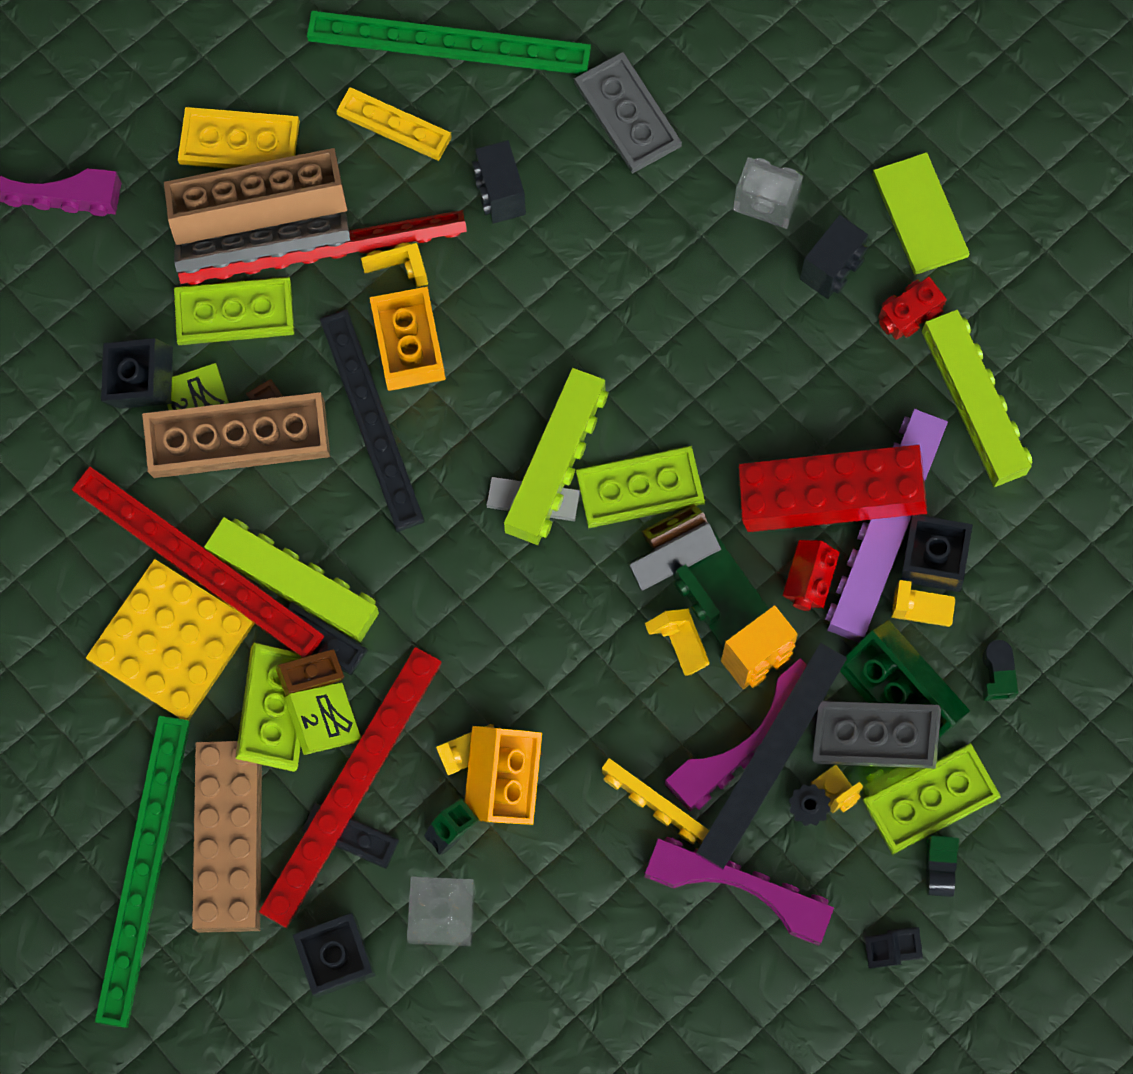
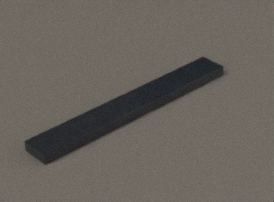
(372, 421)
(771, 756)

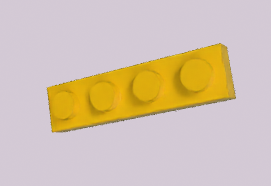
(394, 124)
(644, 795)

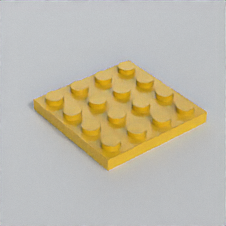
(170, 640)

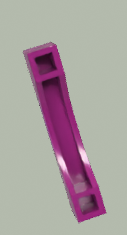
(88, 191)
(699, 777)
(800, 915)

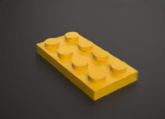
(235, 137)

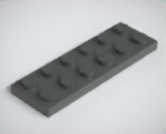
(267, 241)

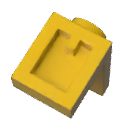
(402, 253)
(922, 606)
(684, 638)
(456, 753)
(838, 789)

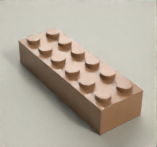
(254, 196)
(236, 435)
(226, 840)

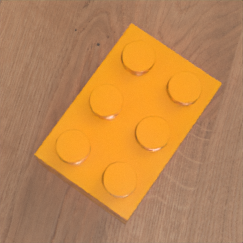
(407, 338)
(759, 647)

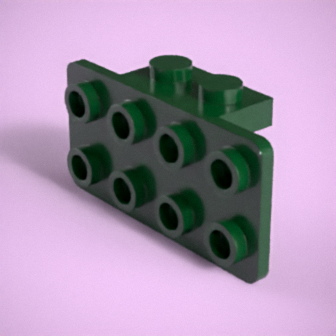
(720, 594)

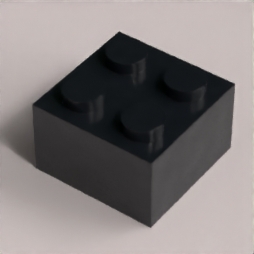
(499, 182)
(834, 257)
(137, 373)
(937, 553)
(334, 955)

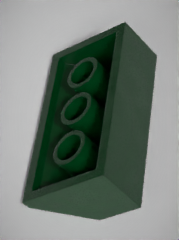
(893, 672)

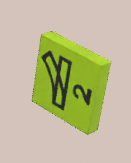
(198, 389)
(322, 718)

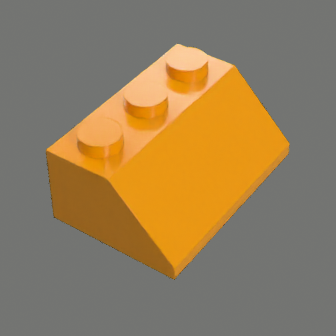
(503, 774)

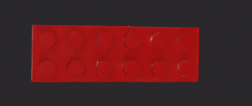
(833, 488)

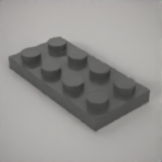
(627, 112)
(877, 734)

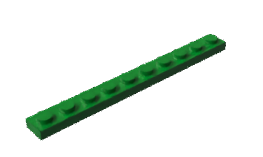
(449, 42)
(142, 872)

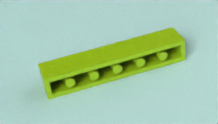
(977, 398)
(555, 457)
(292, 579)

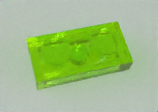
(881, 780)

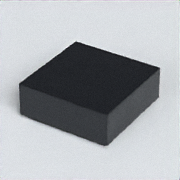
(909, 943)
(883, 950)

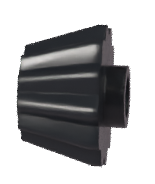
(809, 816)

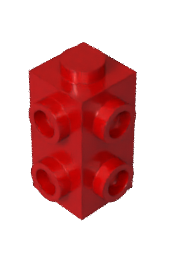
(905, 313)
(811, 574)

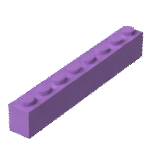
(880, 542)

